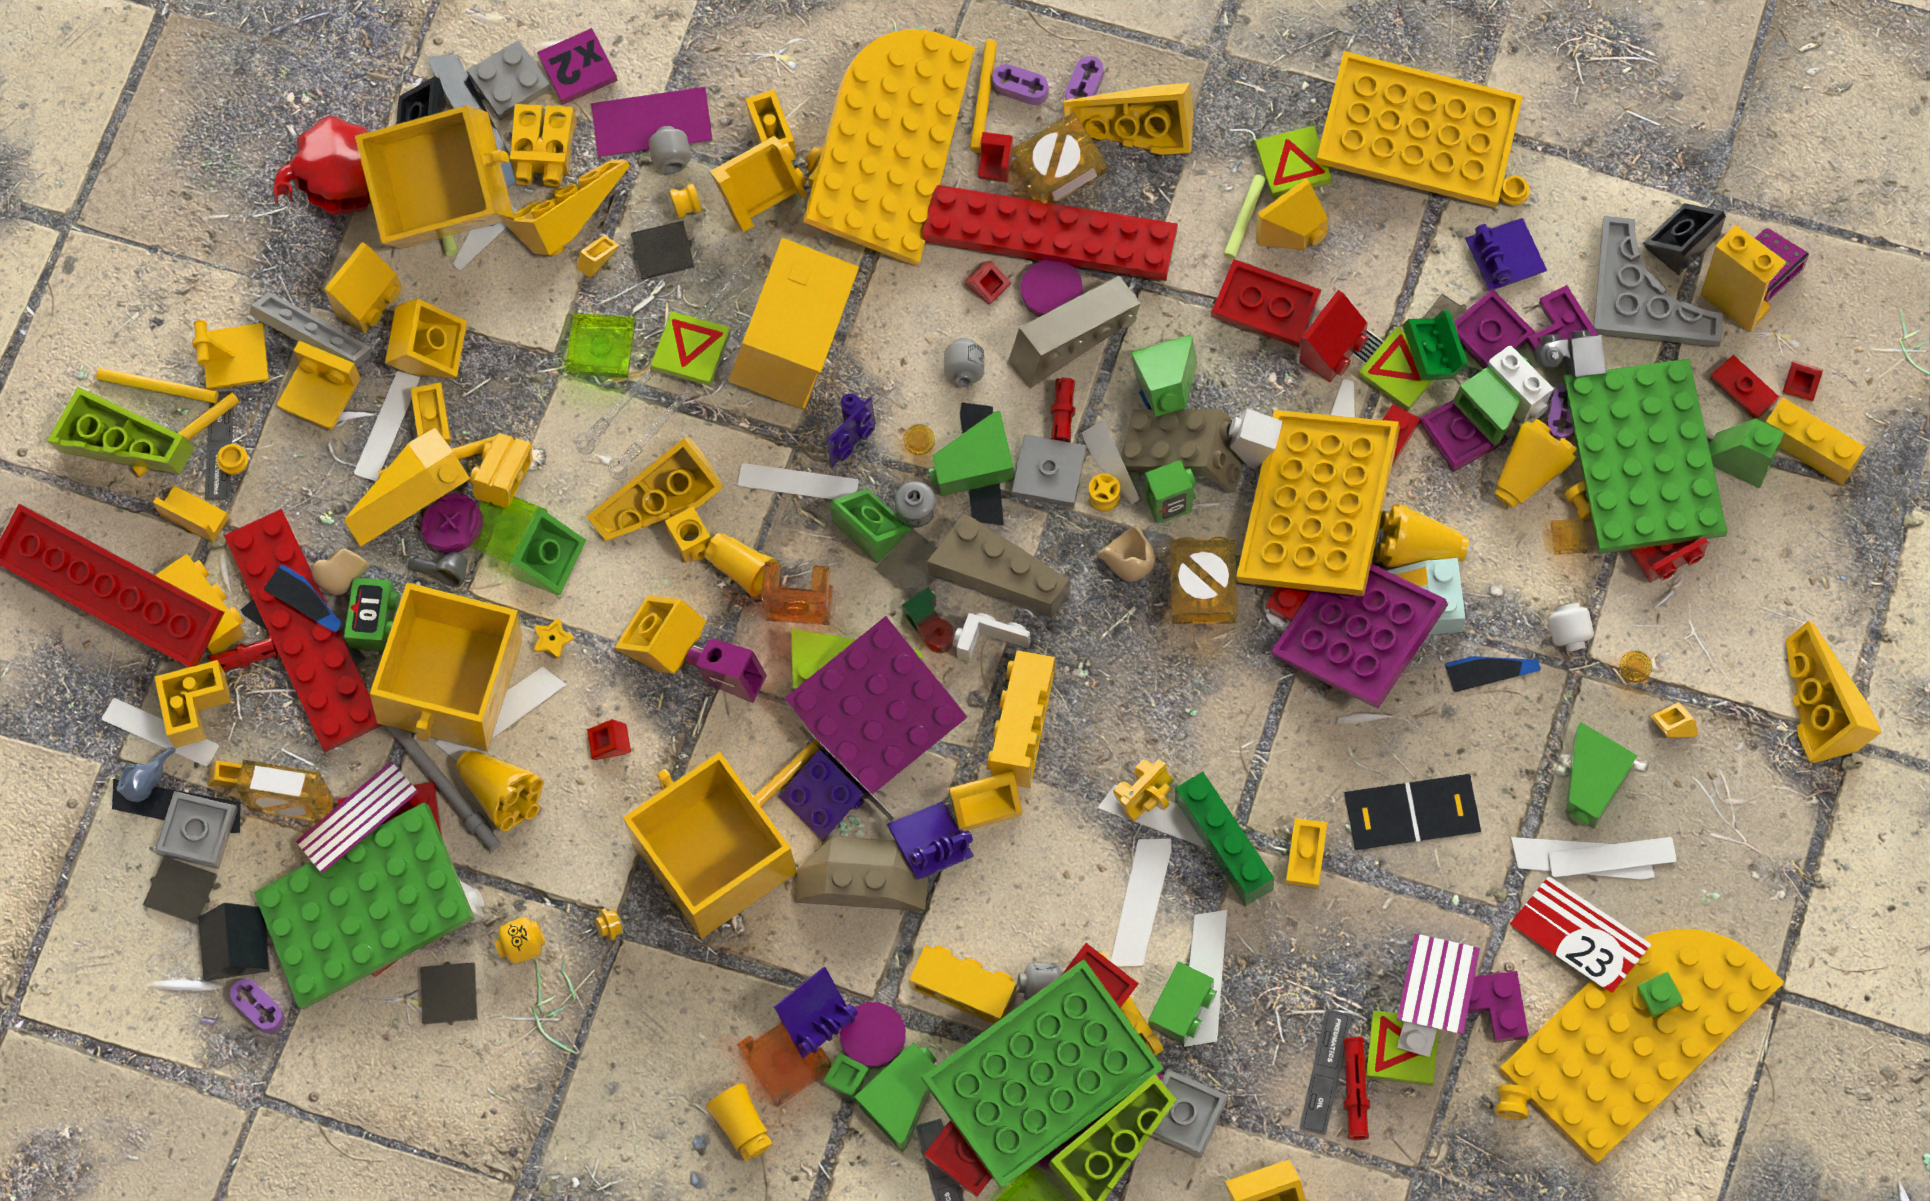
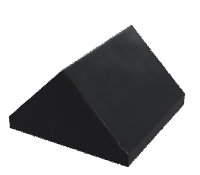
(421, 101)
(1685, 236)
(233, 941)

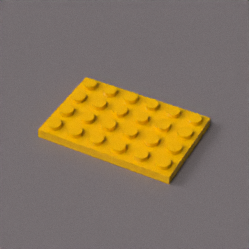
(1419, 129)
(1319, 503)

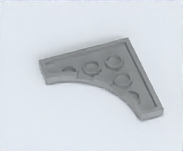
(1635, 303)

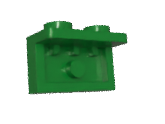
(1435, 346)

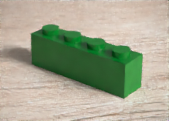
(1224, 838)

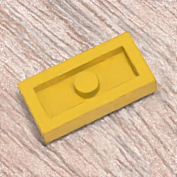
(430, 410)
(1306, 853)

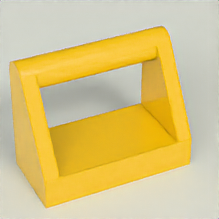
(985, 801)

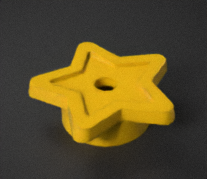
(556, 646)

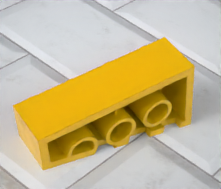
(1022, 716)

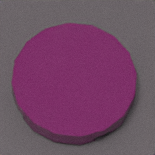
(1049, 286)
(452, 523)
(874, 1036)

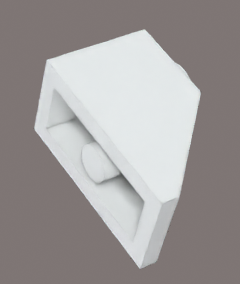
(1254, 436)

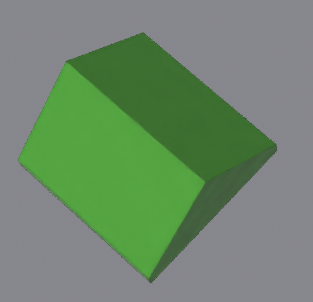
(868, 523)
(546, 553)

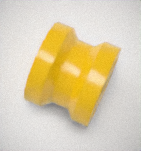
(685, 201)
(1102, 485)
(1512, 1102)

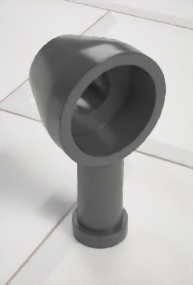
(449, 570)

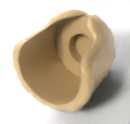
(1129, 555)
(338, 571)

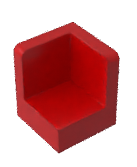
(995, 157)

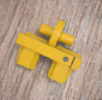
(1147, 792)

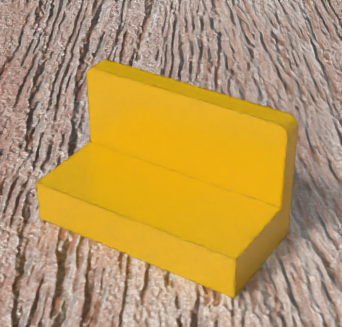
(192, 513)

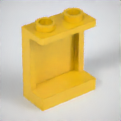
(758, 180)

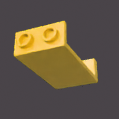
(1740, 277)

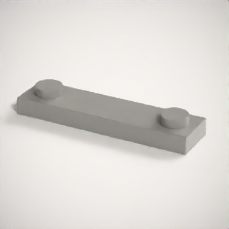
(308, 329)

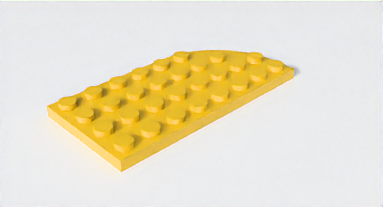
(890, 141)
(1611, 1064)

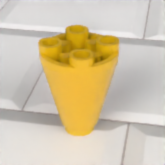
(1532, 463)
(1416, 538)
(502, 789)

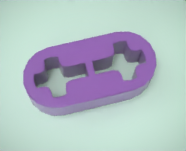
(1078, 78)
(1020, 84)
(1556, 412)
(252, 1011)

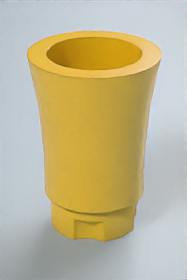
(738, 562)
(740, 1121)

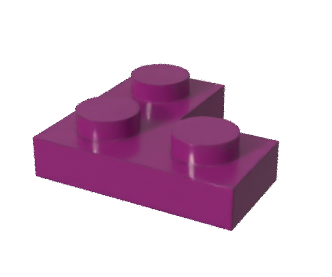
(1564, 315)
(1503, 999)

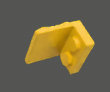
(319, 386)

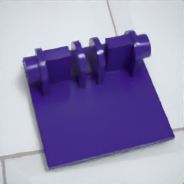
(1505, 253)
(857, 425)
(822, 795)
(931, 840)
(814, 1012)

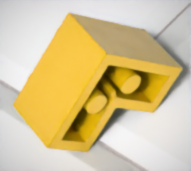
(187, 693)

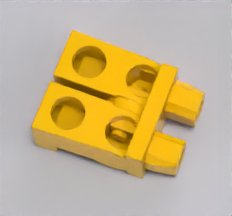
(542, 143)

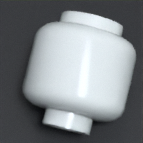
(1571, 626)

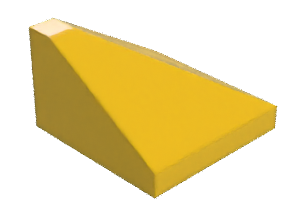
(1675, 722)

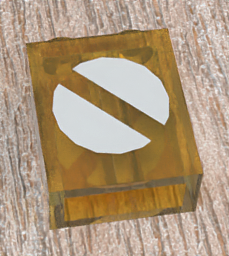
(1058, 160)
(1203, 581)
(284, 791)

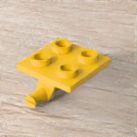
(231, 354)

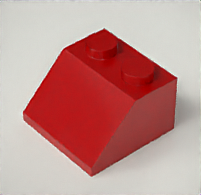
(1333, 338)

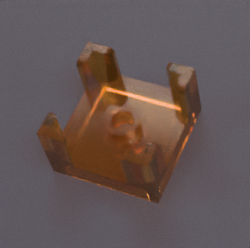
(797, 604)
(779, 1064)

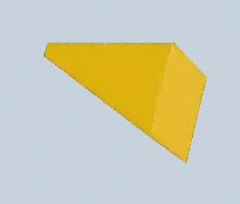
(595, 255)
(224, 774)

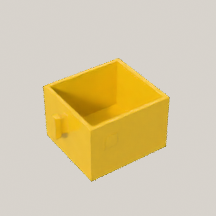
(435, 177)
(793, 323)
(446, 667)
(710, 844)

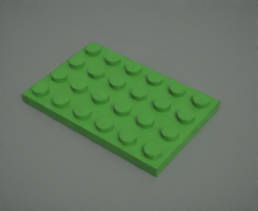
(1644, 456)
(366, 908)
(1041, 1073)

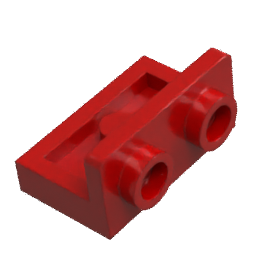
(1665, 559)

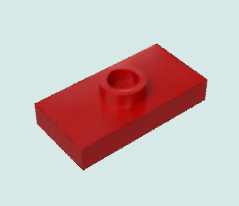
(1744, 387)

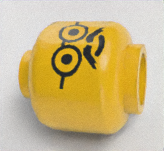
(520, 940)

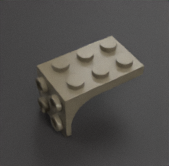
(1189, 435)

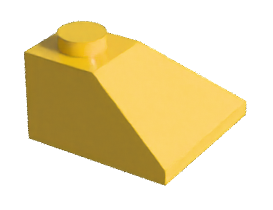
(1293, 220)

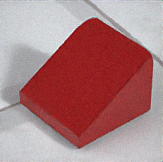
(987, 282)
(1802, 380)
(608, 740)

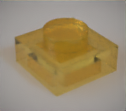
(1569, 536)

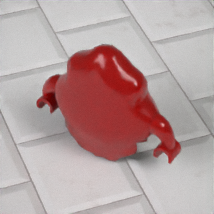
(327, 168)

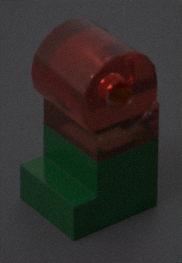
(932, 629)

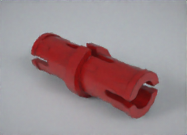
(1063, 409)
(245, 654)

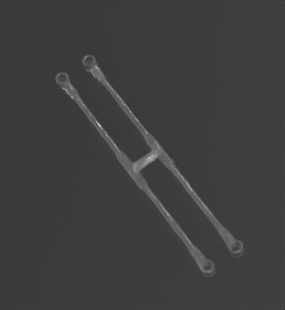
(704, 313)

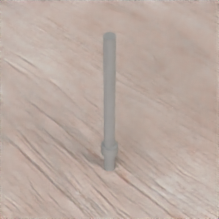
(473, 820)

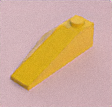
(1146, 117)
(555, 222)
(411, 482)
(659, 492)
(1830, 706)

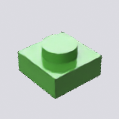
(1659, 994)
(846, 1075)

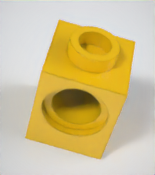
(686, 523)

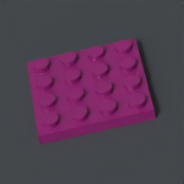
(1361, 640)
(876, 706)

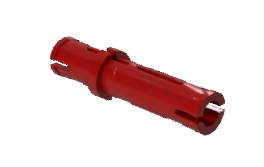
(1357, 1101)

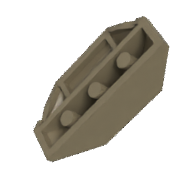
(860, 875)

